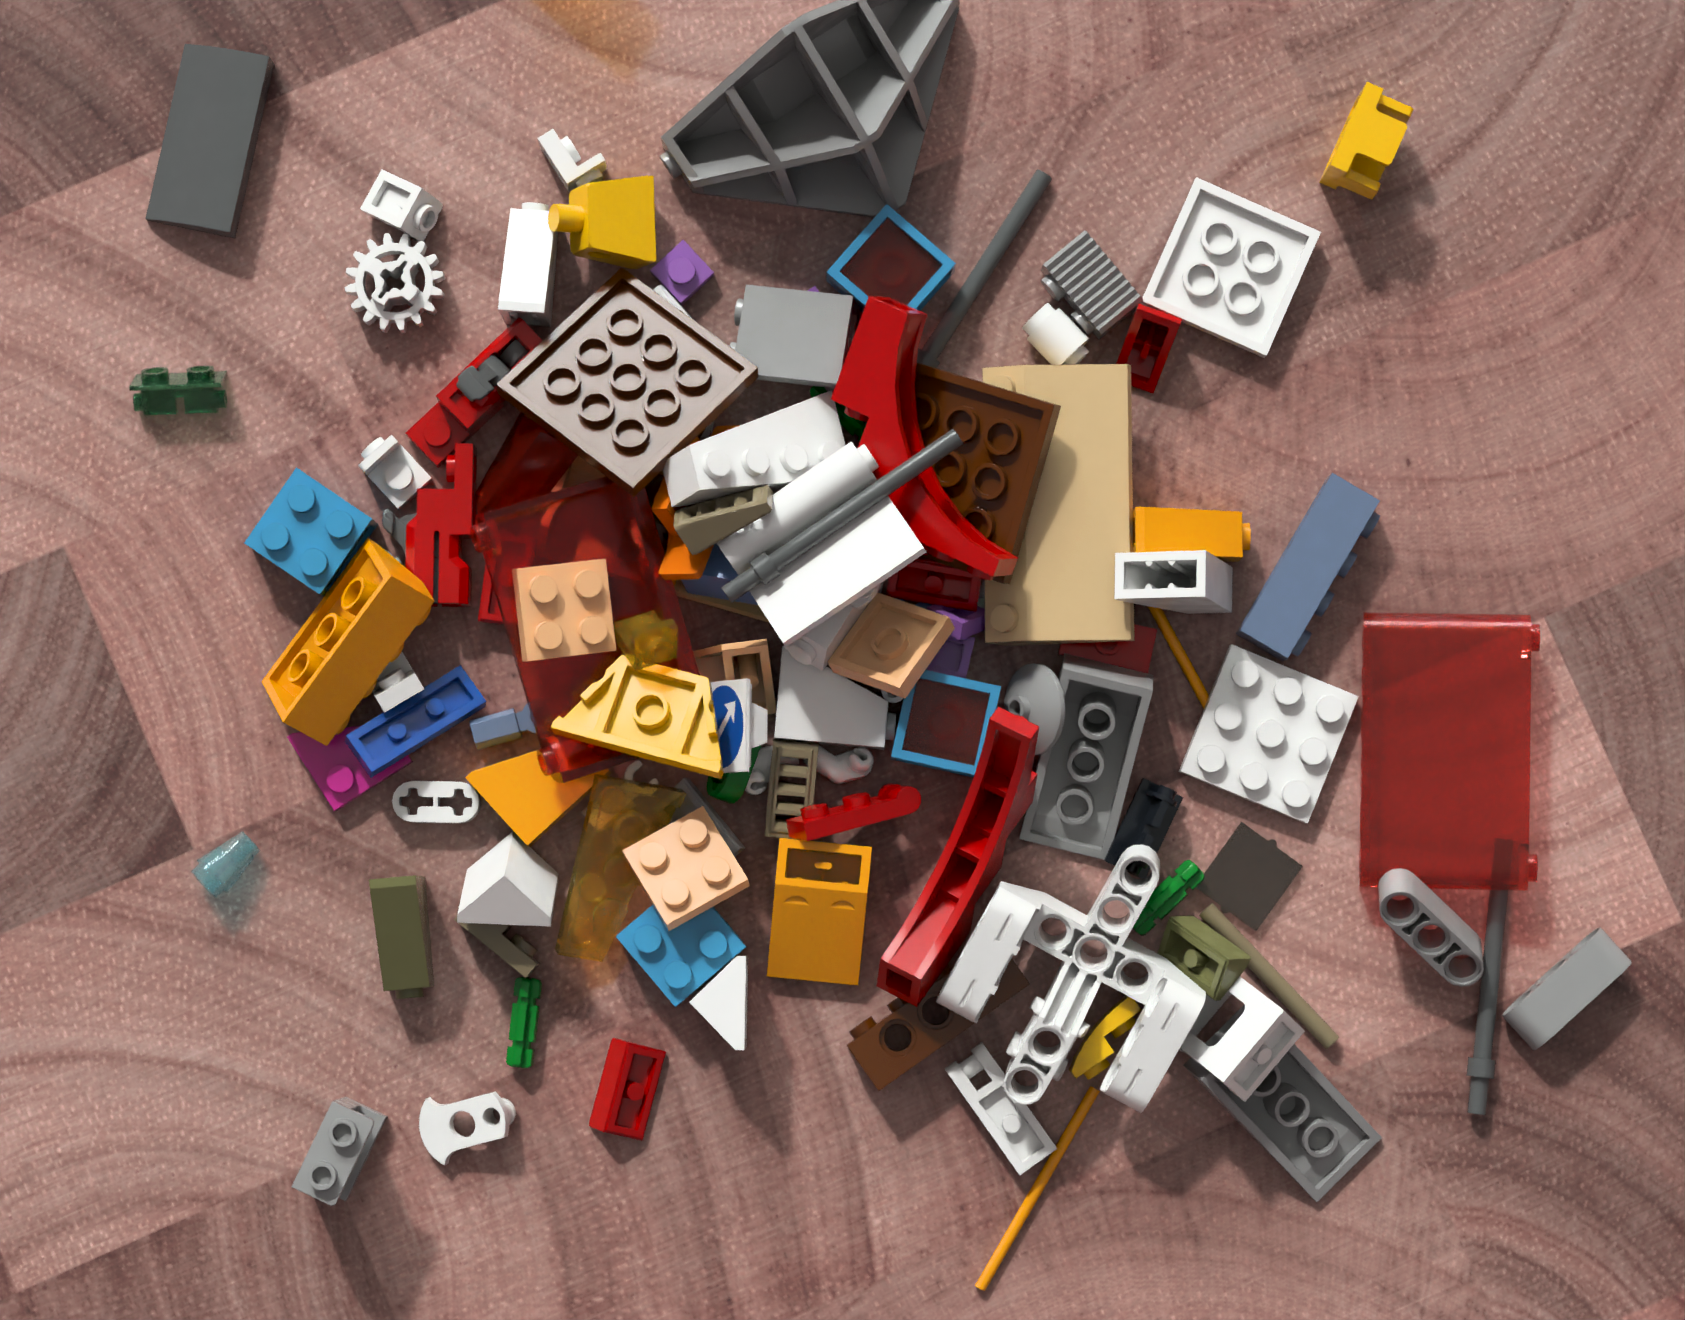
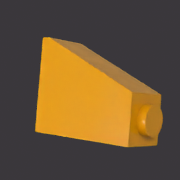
(1191, 530)
(528, 797)

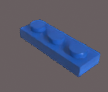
(415, 721)

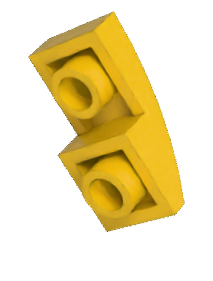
(1094, 1049)

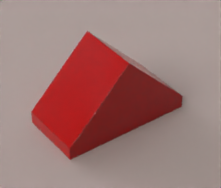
(1148, 345)

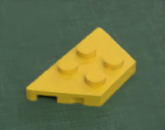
(649, 715)

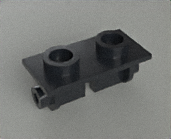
(1145, 823)

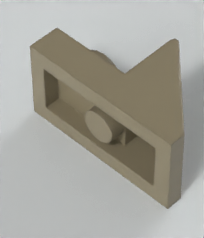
(514, 951)

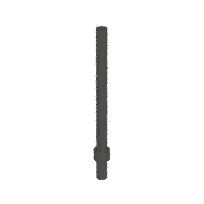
(983, 269)
(766, 567)
(1481, 1065)

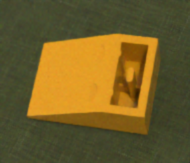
(819, 911)

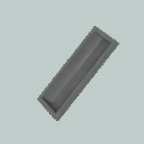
(210, 139)

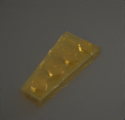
(602, 880)

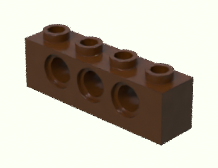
(885, 1064)

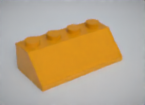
(347, 643)

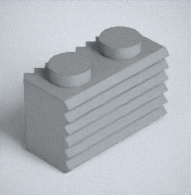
(1090, 286)

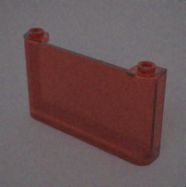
(566, 527)
(1447, 749)

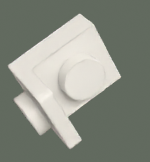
(563, 159)
(402, 205)
(393, 470)
(396, 684)

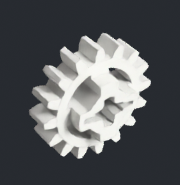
(382, 299)

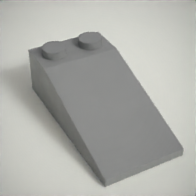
(1090, 766)
(1296, 1118)

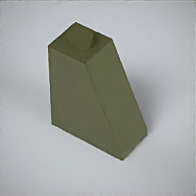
(403, 934)

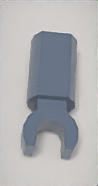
(501, 727)

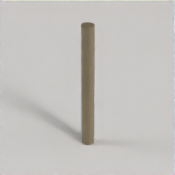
(1271, 978)

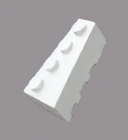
(757, 453)

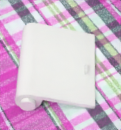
(837, 567)

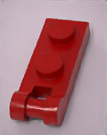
(856, 811)

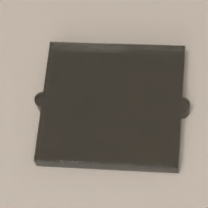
(1249, 876)

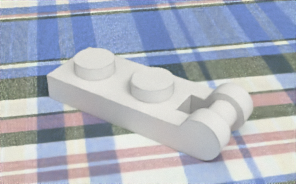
(1008, 1122)

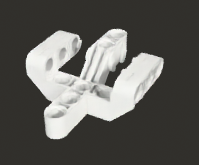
(1168, 994)

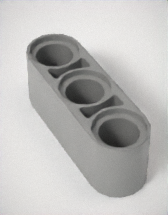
(1435, 945)
(1566, 988)

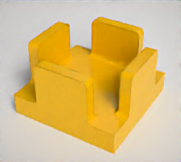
(1367, 142)

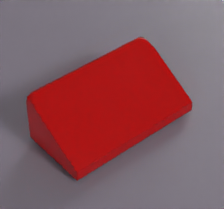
(935, 584)
(627, 1089)

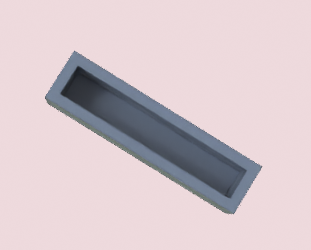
(1308, 567)

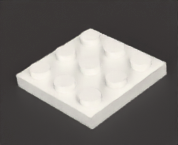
(1230, 267)
(1268, 734)

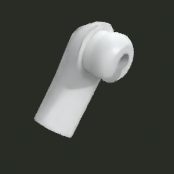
(845, 766)
(761, 770)

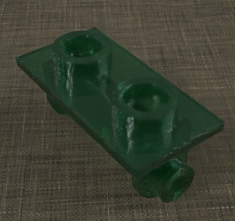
(161, 389)

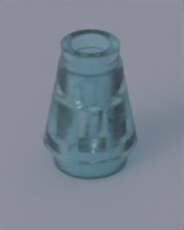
(225, 864)

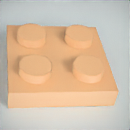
(564, 610)
(891, 645)
(686, 868)

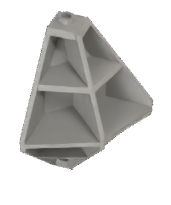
(822, 110)

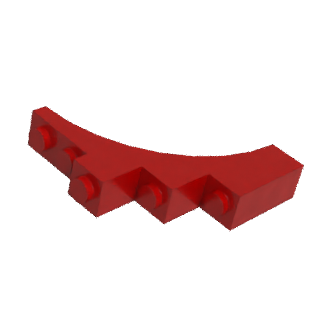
(880, 390)
(971, 859)

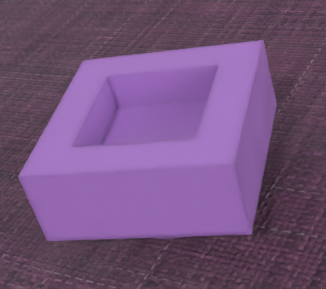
(682, 272)
(965, 622)
(953, 657)

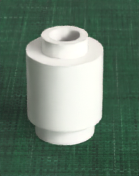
(1056, 336)

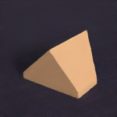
(741, 661)

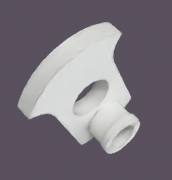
(438, 1127)

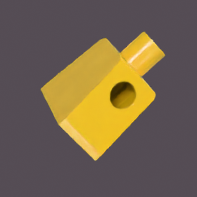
(610, 221)

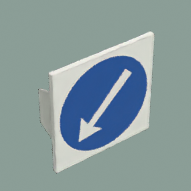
(739, 723)

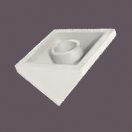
(509, 887)
(725, 1002)

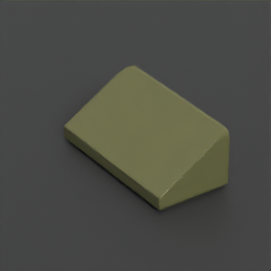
(1203, 955)

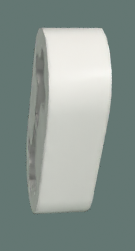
(435, 813)

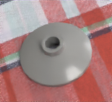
(1039, 698)

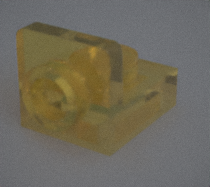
(646, 639)

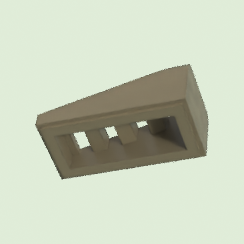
(715, 519)
(776, 826)

